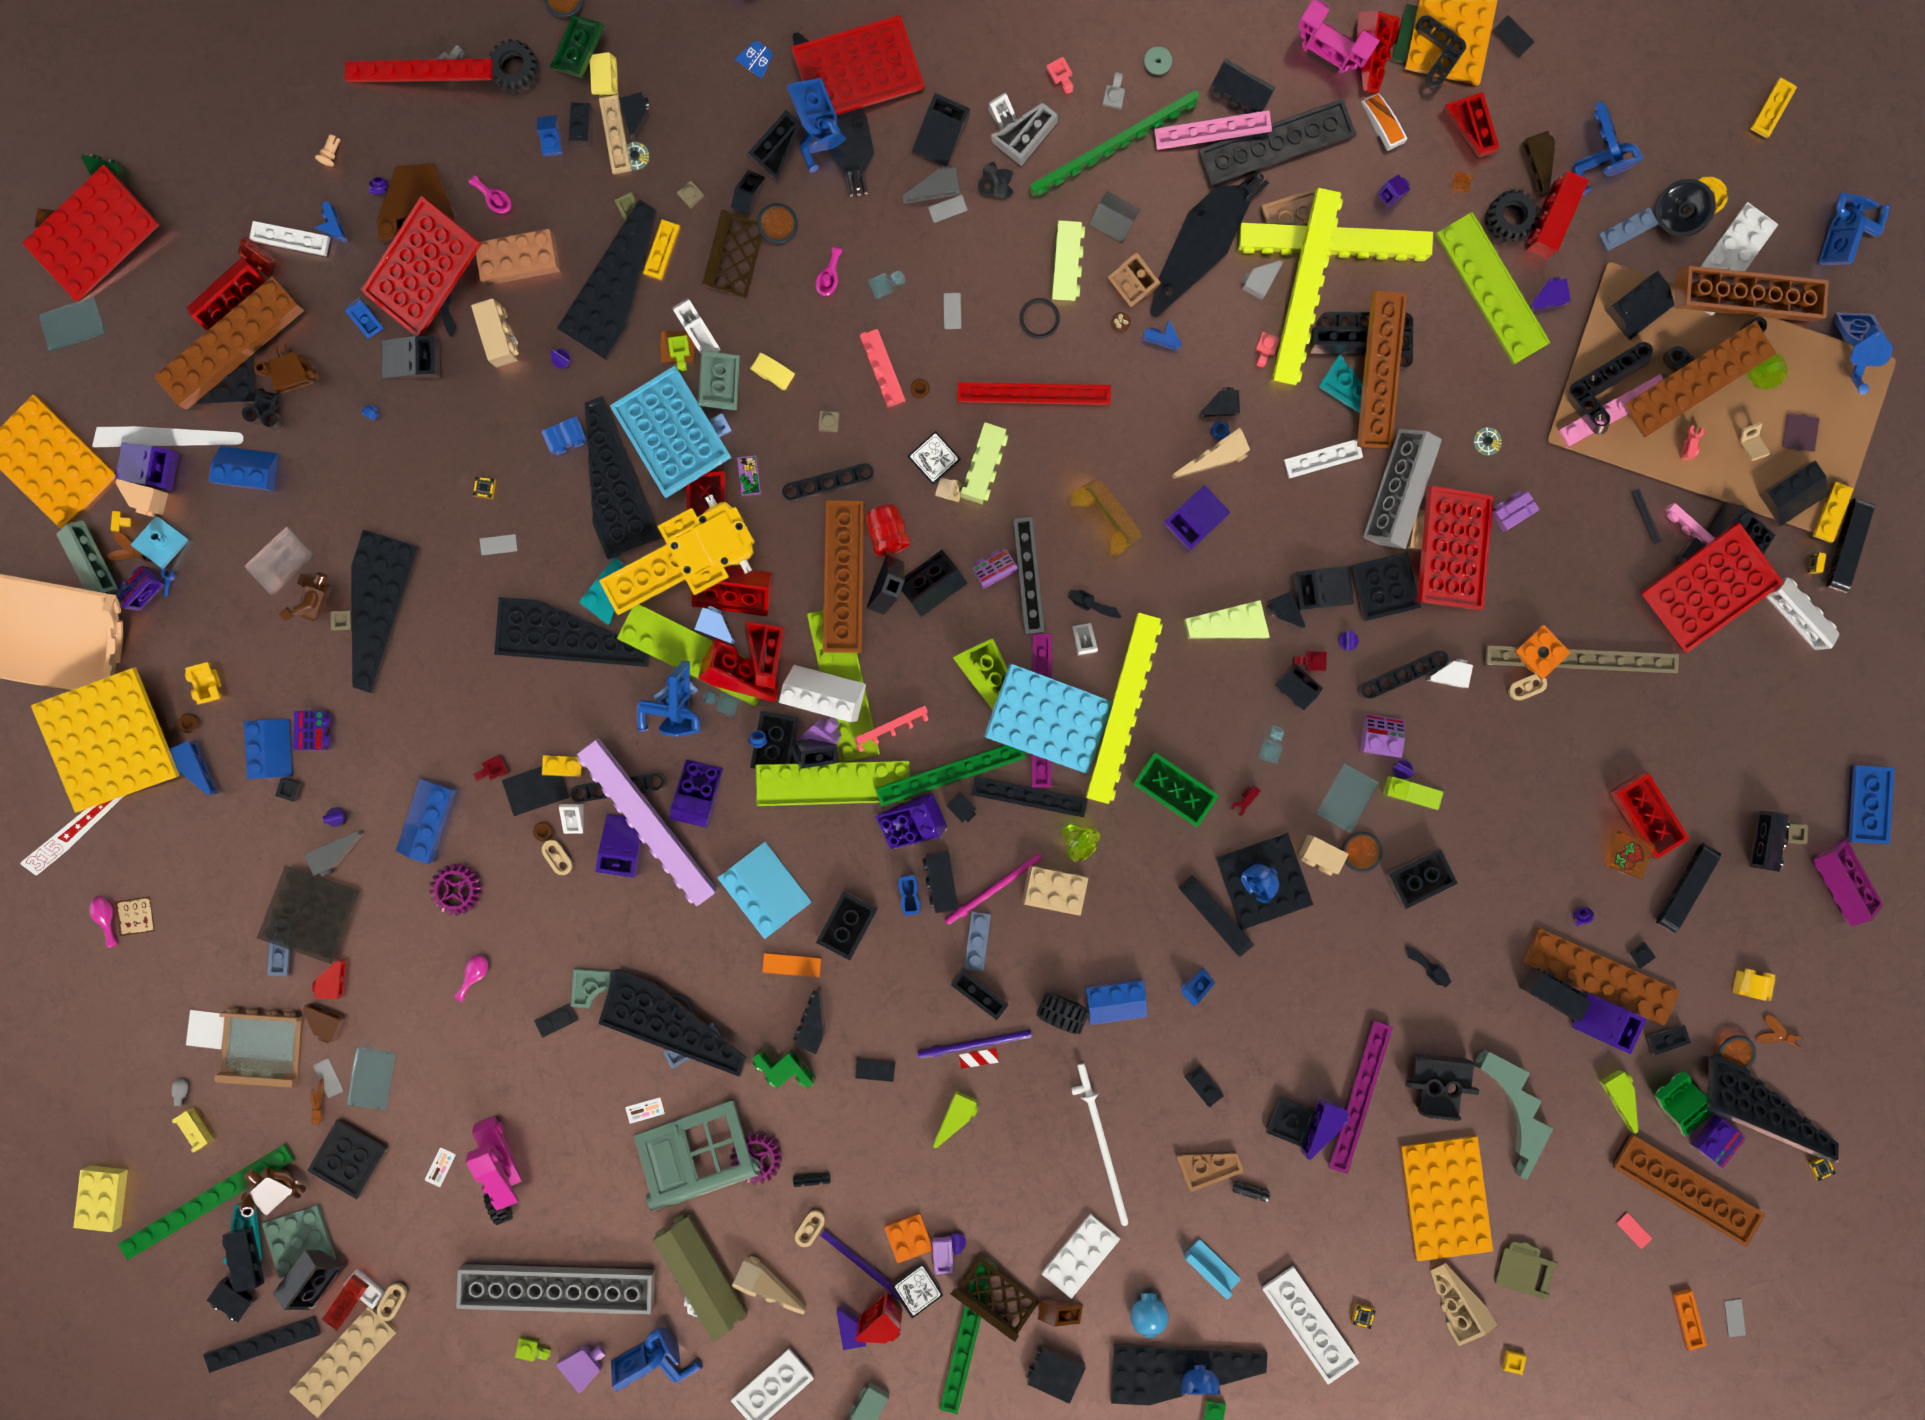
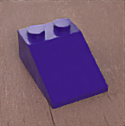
(1325, 1126)

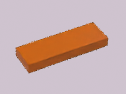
(791, 965)
(1689, 1319)

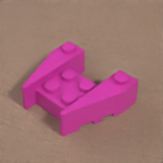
(1332, 45)
(493, 1163)

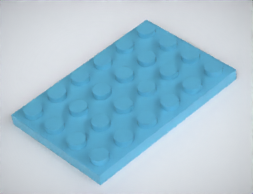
(670, 431)
(1048, 719)

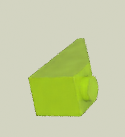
(1413, 793)
(1622, 1094)
(957, 1115)

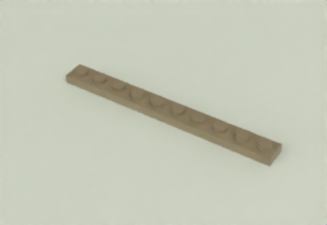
(1593, 660)

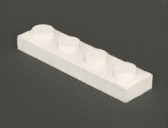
(289, 238)
(1322, 459)

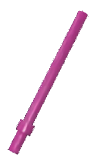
(963, 909)

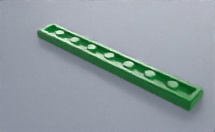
(948, 774)
(963, 1348)

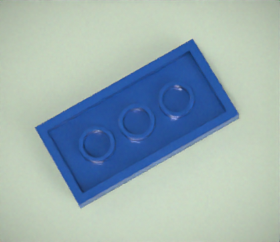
(1871, 804)

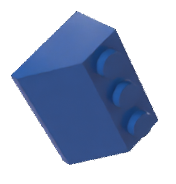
(244, 468)
(268, 748)
(1116, 1001)

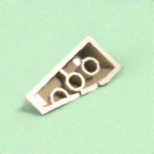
(1225, 452)
(756, 1279)
(1465, 1311)

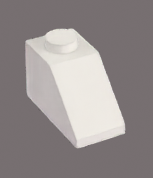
(1454, 673)

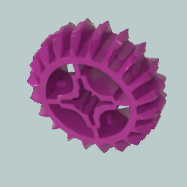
(449, 883)
(752, 1150)

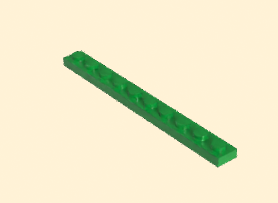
(1121, 140)
(201, 1204)

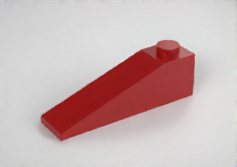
(1386, 30)
(729, 671)

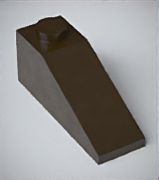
(1540, 156)

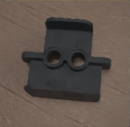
(1443, 1071)

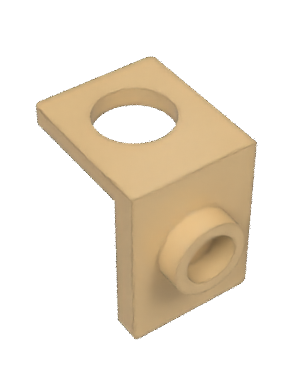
(1753, 443)
(949, 489)

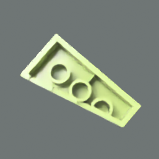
(1067, 259)
(983, 463)
(1235, 622)

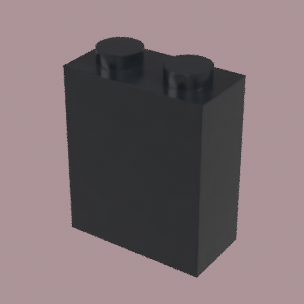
(1055, 1373)

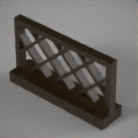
(717, 249)
(981, 1308)

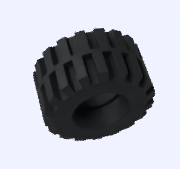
(525, 76)
(1523, 205)
(1062, 1013)

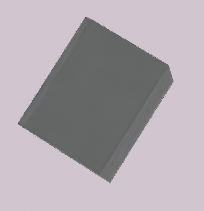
(1114, 216)

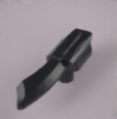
(446, 316)
(1086, 601)
(1434, 971)

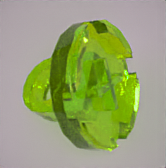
(1769, 373)
(1082, 844)

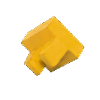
(118, 522)

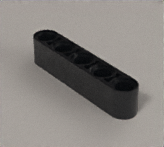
(818, 481)
(1850, 545)
(1412, 674)
(590, 793)
(1688, 888)
(1216, 916)

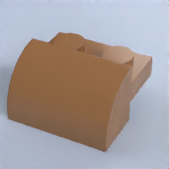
(1134, 280)

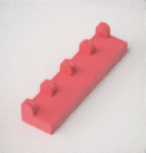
(882, 368)
(889, 726)

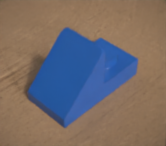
(549, 135)
(333, 225)
(364, 317)
(1168, 339)
(1197, 987)

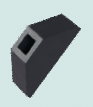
(887, 585)

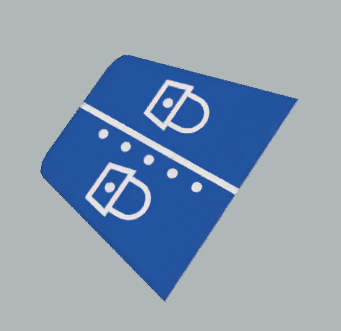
(755, 58)

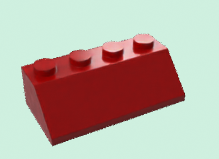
(225, 293)
(738, 593)
(880, 1322)

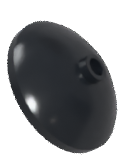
(1677, 199)

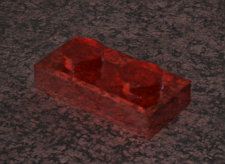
(257, 256)

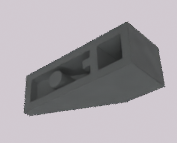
(937, 185)
(330, 855)

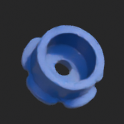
(370, 412)
(1220, 425)
(757, 739)

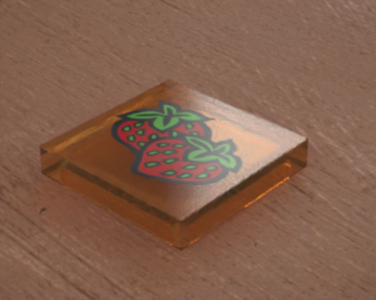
(1630, 855)

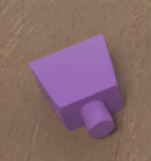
(823, 731)
(581, 1366)

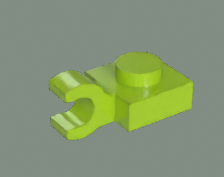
(679, 349)
(528, 1350)

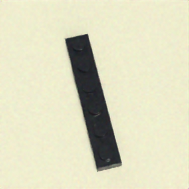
(1029, 796)
(262, 1343)

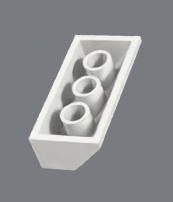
(1804, 615)
(823, 693)

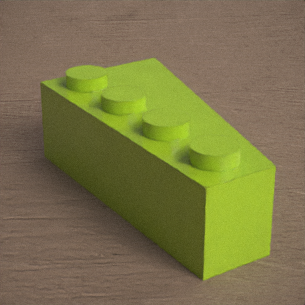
(984, 669)

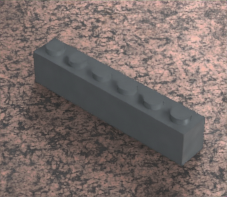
(1028, 575)

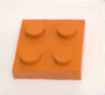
(908, 1237)

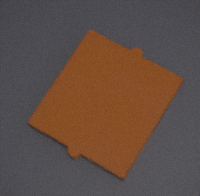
(665, 353)

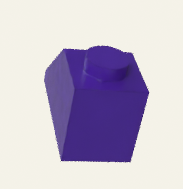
(1394, 190)
(1551, 294)
(848, 1326)

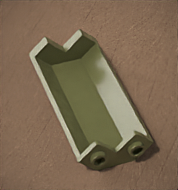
(700, 1276)

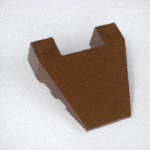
(403, 193)

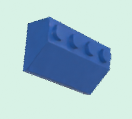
(426, 821)

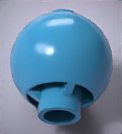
(1149, 1316)

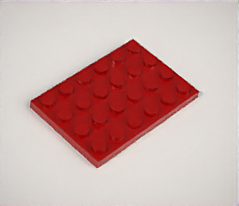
(862, 64)
(90, 233)
(421, 266)
(1455, 548)
(1712, 587)

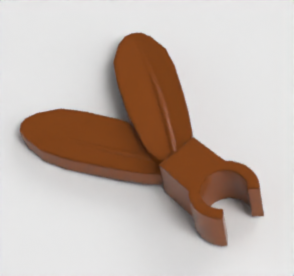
(127, 552)
(1778, 1035)
(316, 1100)

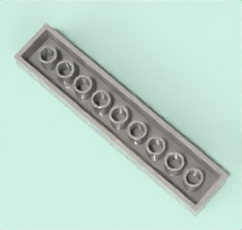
(555, 1289)

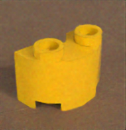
(204, 682)
(1754, 985)

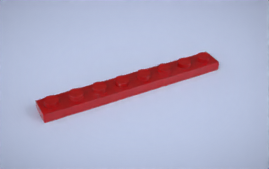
(418, 70)
(1034, 393)

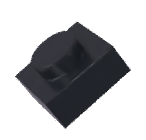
(288, 789)
(1641, 954)

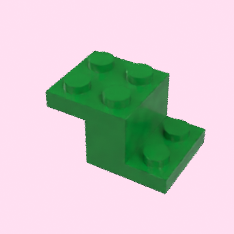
(783, 1069)
(1683, 1103)

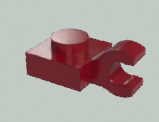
(1314, 661)
(493, 769)
(1249, 795)

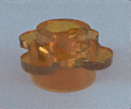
(1458, 185)

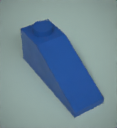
(192, 766)

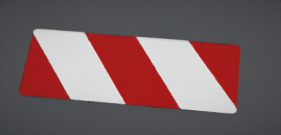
(978, 1058)

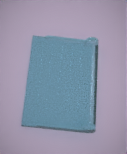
(71, 324)
(1347, 798)
(371, 1078)

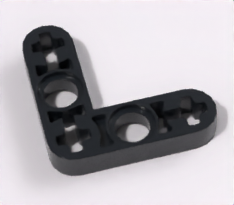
(1448, 51)

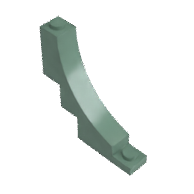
(1530, 1133)

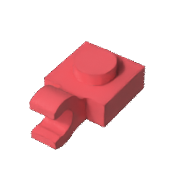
(1061, 72)
(1266, 347)
(1691, 446)

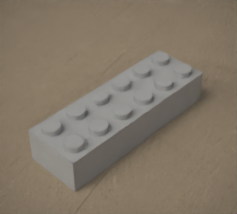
(1402, 488)

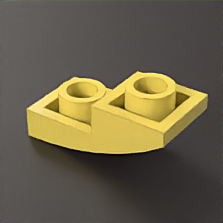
(772, 370)

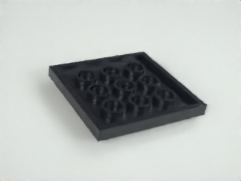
(1292, 891)

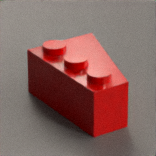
(1474, 123)
(764, 650)

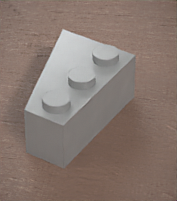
(1026, 134)

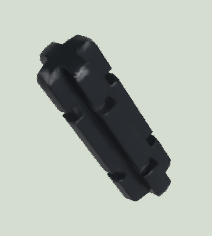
(811, 1180)
(1251, 1191)

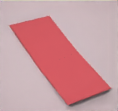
(1634, 1230)

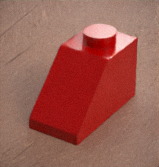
(330, 982)

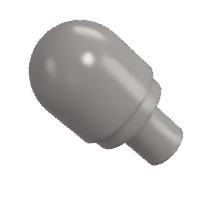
(179, 1091)

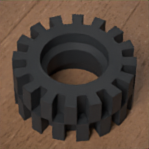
(497, 1216)

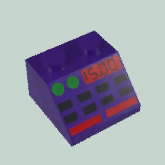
(139, 588)
(311, 730)
(1718, 1141)

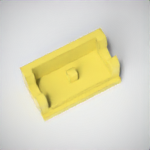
(603, 74)
(193, 1129)

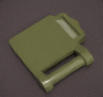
(1521, 1269)

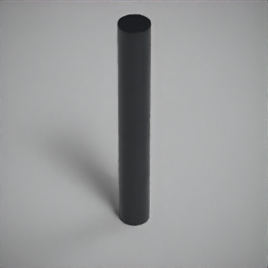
(1646, 516)

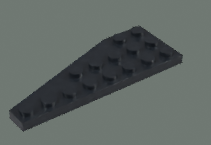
(605, 302)
(617, 500)
(377, 591)
(546, 632)
(652, 1015)
(1748, 1102)
(1156, 1372)

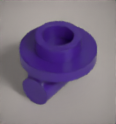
(378, 186)
(560, 358)
(1348, 640)
(1403, 769)
(334, 817)
(1583, 916)
(958, 1243)

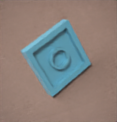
(159, 542)

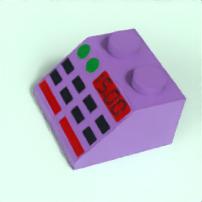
(994, 568)
(1383, 736)

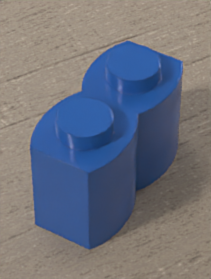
(564, 435)
(910, 900)

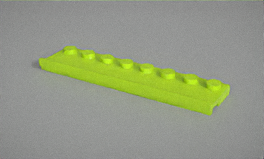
(1492, 288)
(669, 642)
(845, 666)
(826, 783)

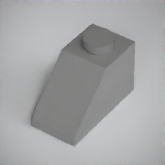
(1260, 279)

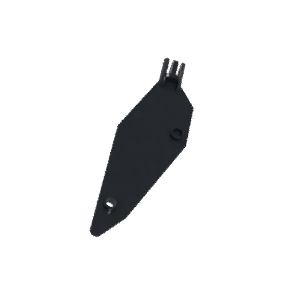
(857, 149)
(1204, 238)

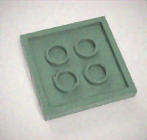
(293, 1234)

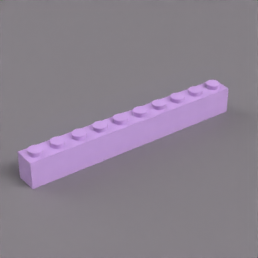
(646, 821)

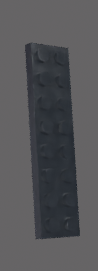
(1286, 141)

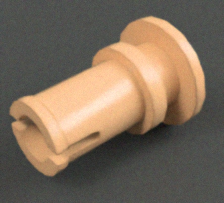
(328, 151)

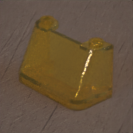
(1126, 530)

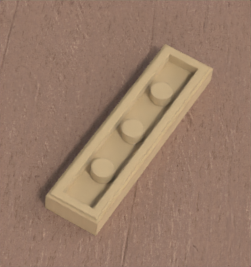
(615, 134)

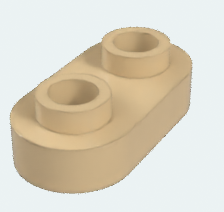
(1526, 687)
(557, 857)
(809, 1227)
(391, 1300)

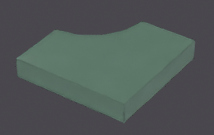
(587, 985)

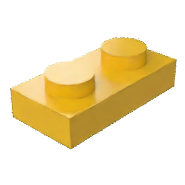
(561, 766)

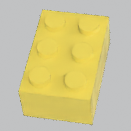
(100, 1198)

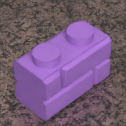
(1514, 511)

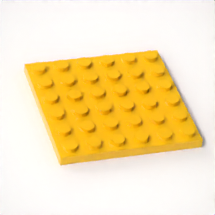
(105, 740)

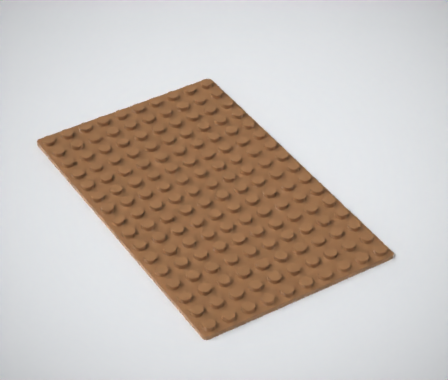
(1815, 385)

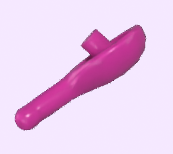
(495, 199)
(828, 279)
(102, 913)
(474, 971)

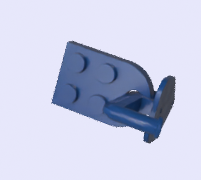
(816, 117)
(1613, 154)
(1848, 228)
(1868, 344)
(679, 719)
(648, 1356)

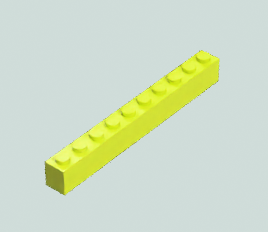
(1347, 241)
(1306, 286)
(1124, 704)

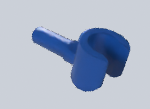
(167, 580)

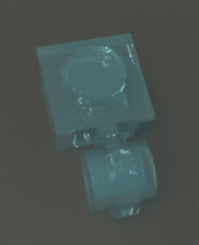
(882, 286)
(726, 705)
(1270, 750)

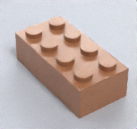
(517, 257)

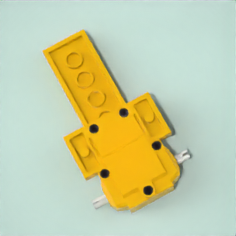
(694, 552)

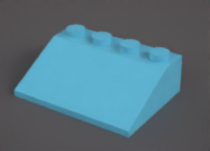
(764, 890)

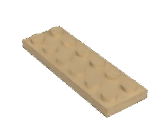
(343, 1361)

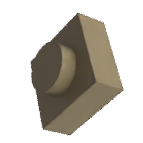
(690, 194)
(828, 421)
(341, 620)
(1797, 834)

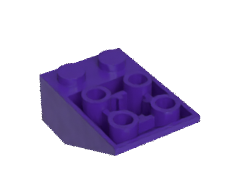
(147, 466)
(1196, 518)
(696, 793)
(912, 822)
(618, 848)
(1611, 1024)

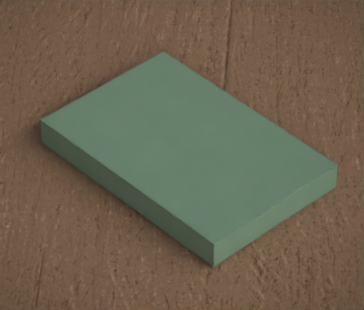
(718, 380)

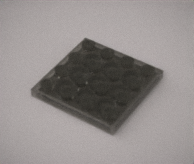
(308, 914)

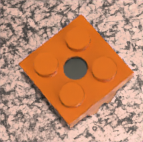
(1542, 652)

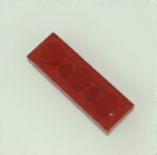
(345, 1302)

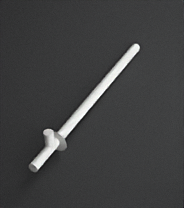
(1090, 1098)

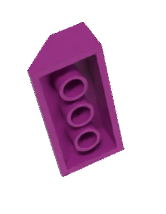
(1848, 883)

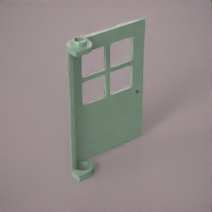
(670, 1163)

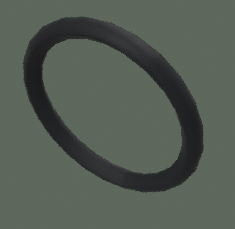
(1039, 335)

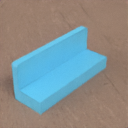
(1212, 1268)

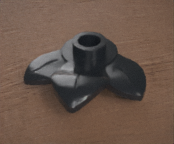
(997, 179)

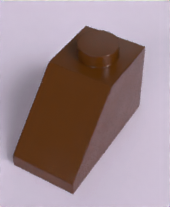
(323, 1022)
(1059, 1312)

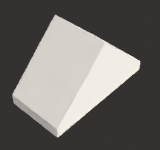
(1002, 111)
(1084, 639)
(572, 817)

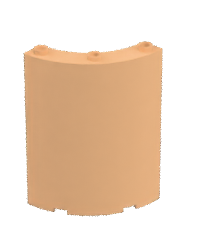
(57, 634)

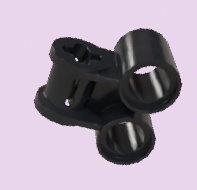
(265, 409)

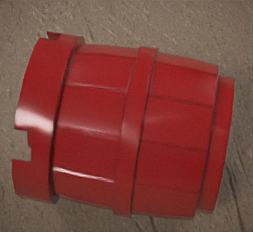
(887, 530)

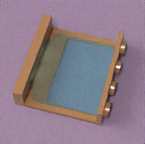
(260, 1048)

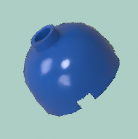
(1261, 881)
(1200, 1382)

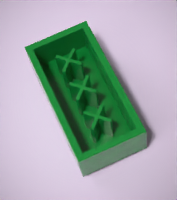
(1175, 789)

